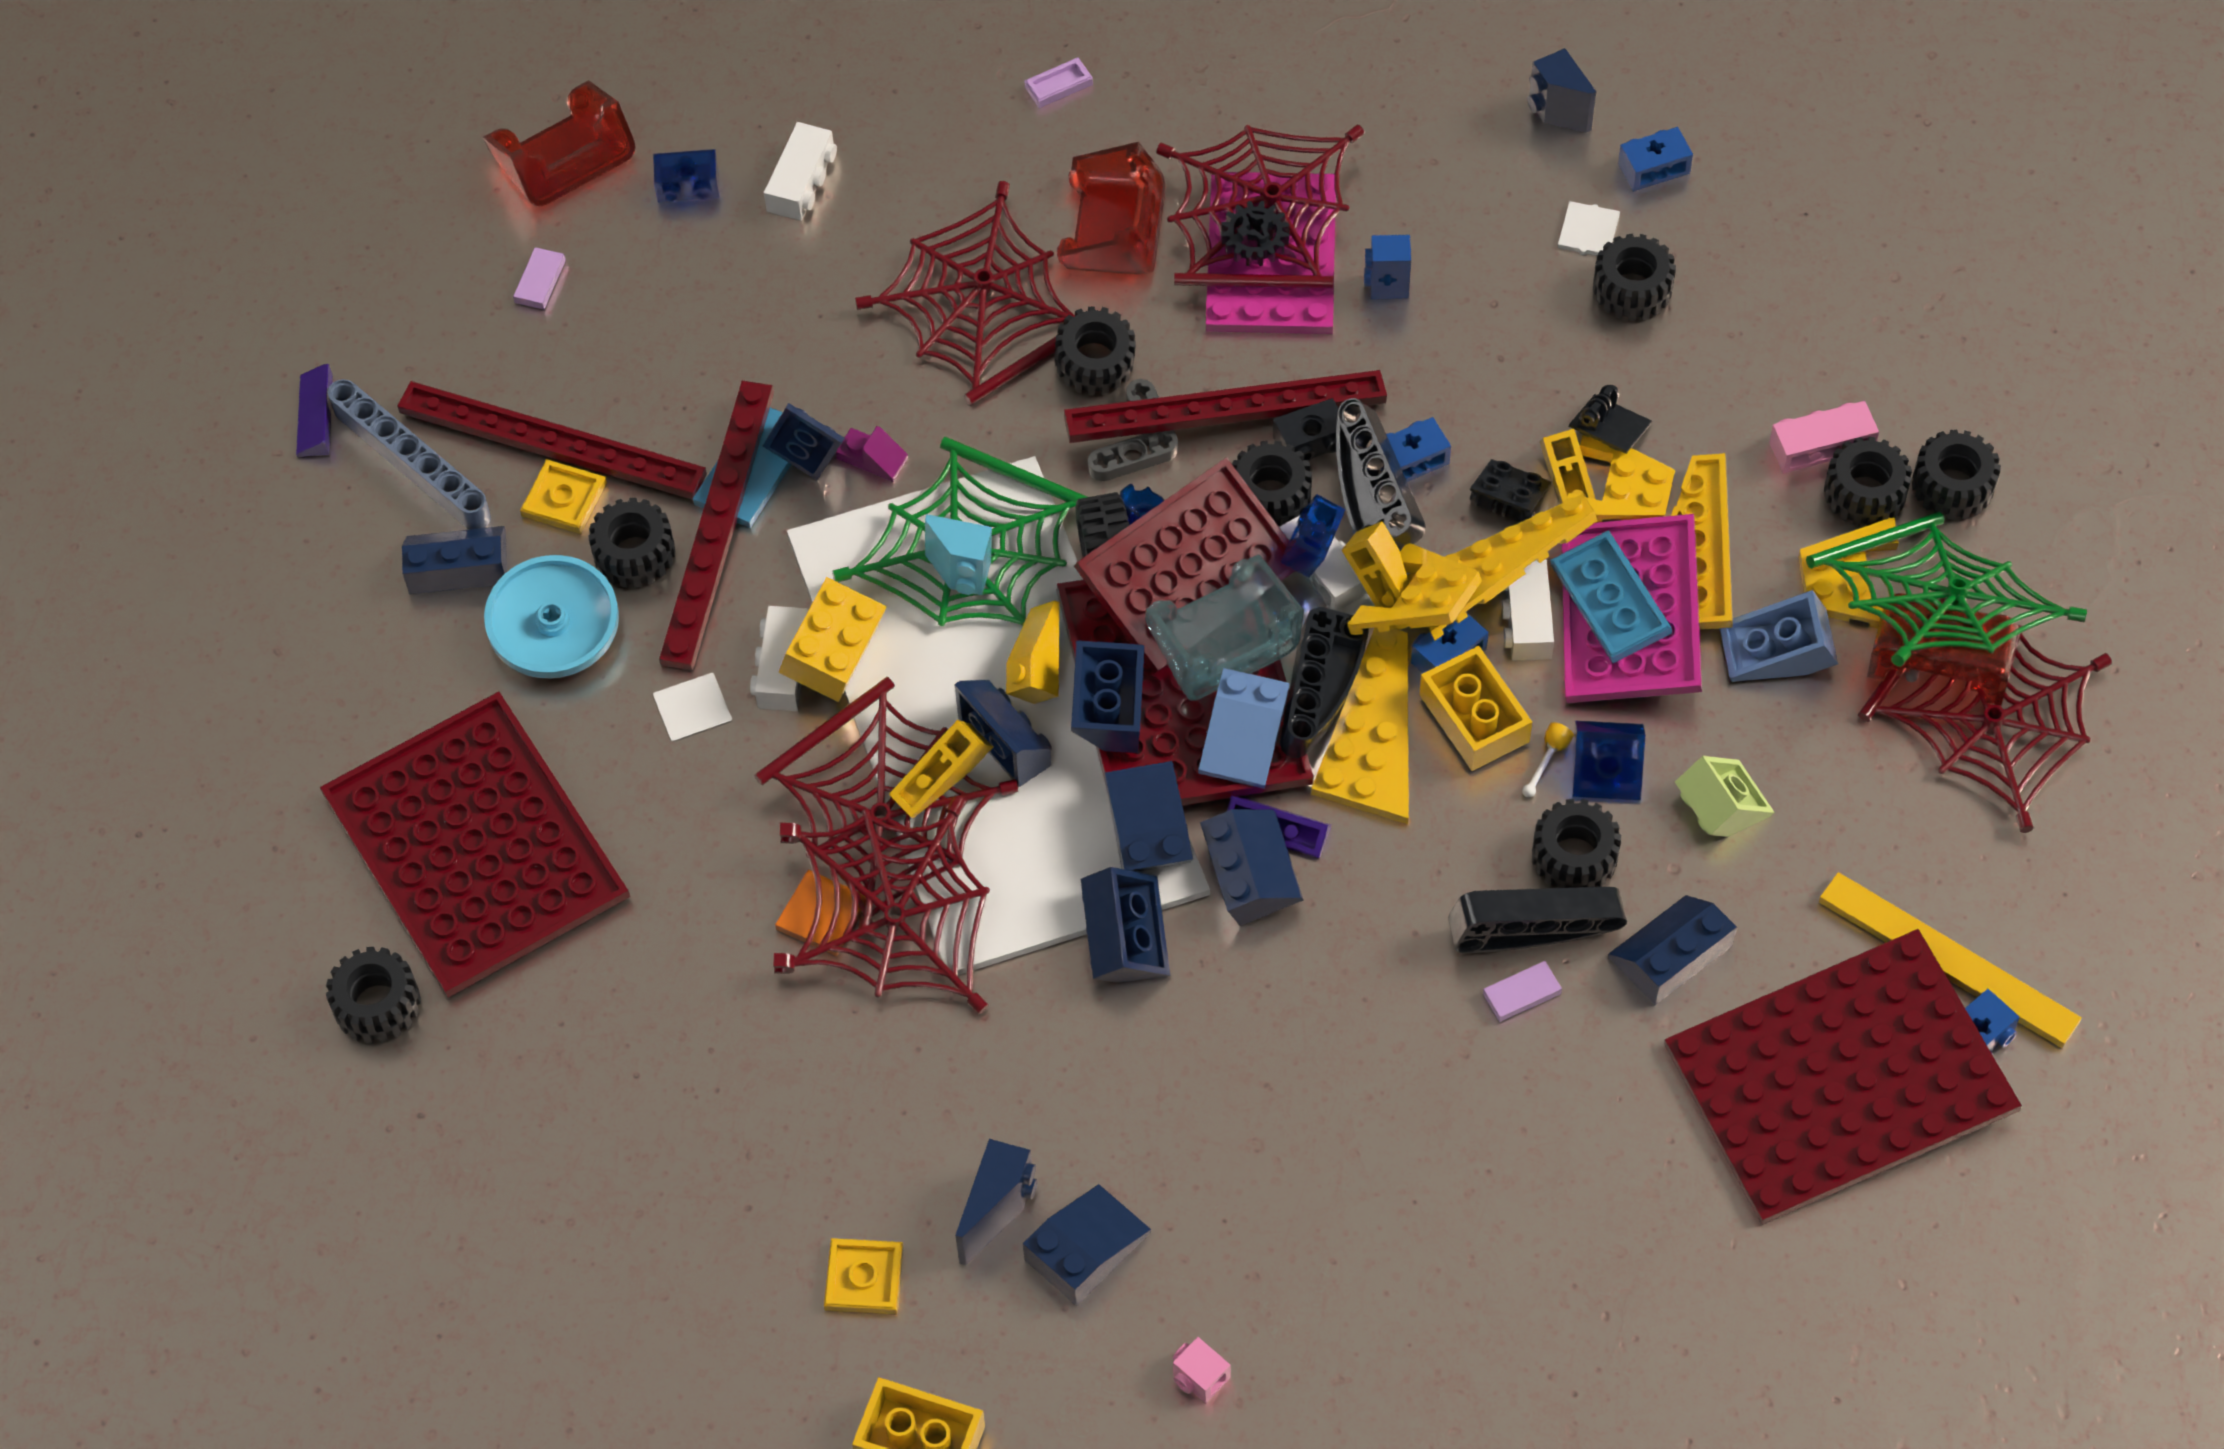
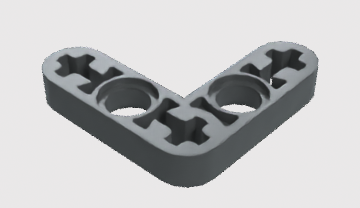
(1139, 443)

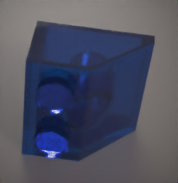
(1608, 760)

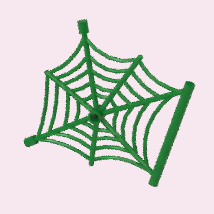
(1001, 467)
(1954, 594)

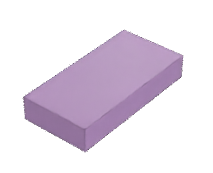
(1058, 82)
(539, 278)
(1522, 991)

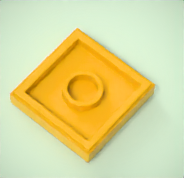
(563, 496)
(863, 1276)

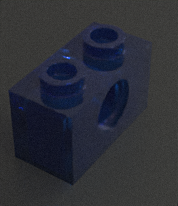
(686, 176)
(1312, 535)

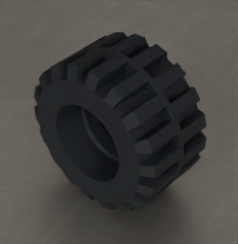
(1638, 257)
(1097, 328)
(1958, 453)
(1869, 460)
(1280, 465)
(1099, 520)
(629, 521)
(1580, 822)
(366, 971)

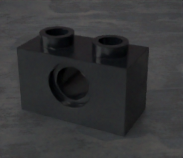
(1314, 419)

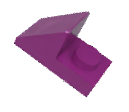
(873, 453)

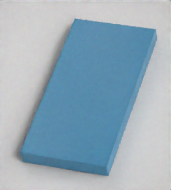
(764, 478)
(1611, 596)

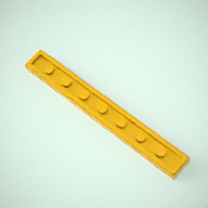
(1958, 963)

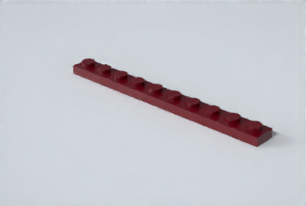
(1219, 406)
(552, 440)
(716, 526)

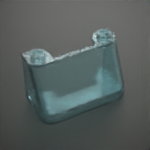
(1231, 628)

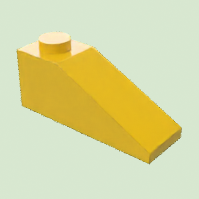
(1566, 465)
(1377, 565)
(1034, 660)
(941, 767)

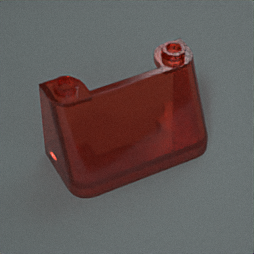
(568, 152)
(1117, 211)
(1974, 665)

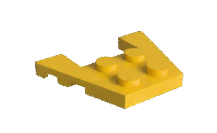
(1634, 486)
(1831, 586)
(1431, 597)

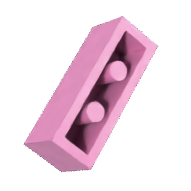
(1816, 437)

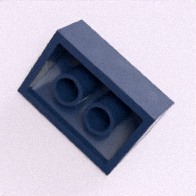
(454, 559)
(1108, 694)
(1014, 742)
(1251, 863)
(1124, 926)
(1674, 947)

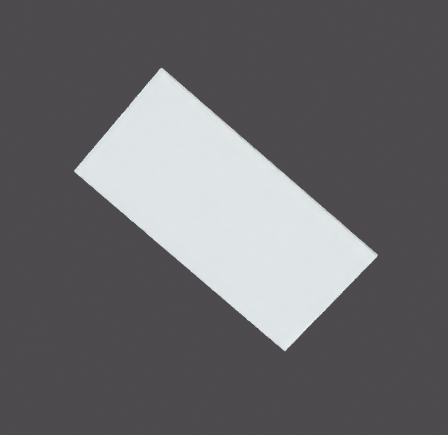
(1059, 823)

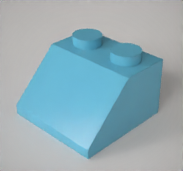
(959, 552)

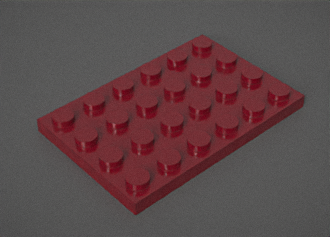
(1182, 552)

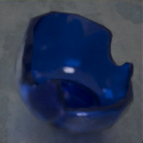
(1139, 501)

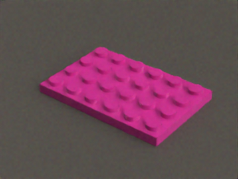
(1273, 307)
(1666, 562)

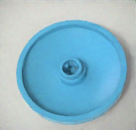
(551, 616)

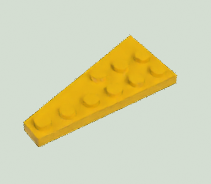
(1707, 498)
(1507, 553)
(1369, 744)

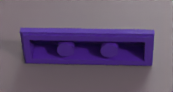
(314, 412)
(1299, 832)

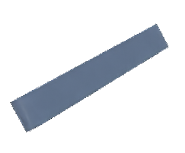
(374, 423)

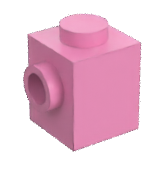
(1200, 1370)

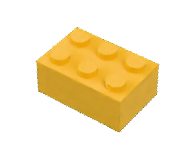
(832, 639)
(1475, 708)
(916, 1420)

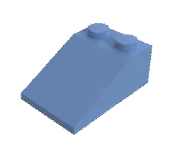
(1780, 640)
(1244, 728)

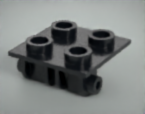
(1609, 421)
(1508, 486)

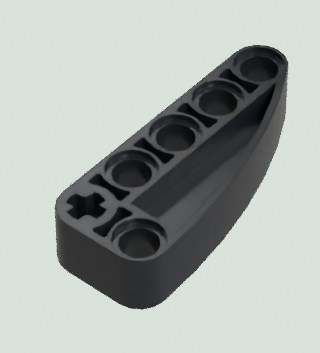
(1363, 490)
(1321, 678)
(1533, 917)

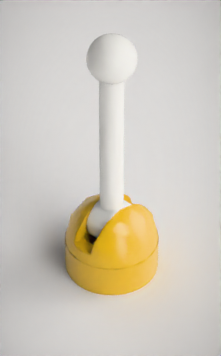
(1556, 739)

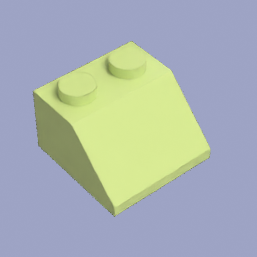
(1722, 796)

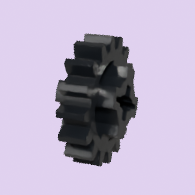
(1255, 233)

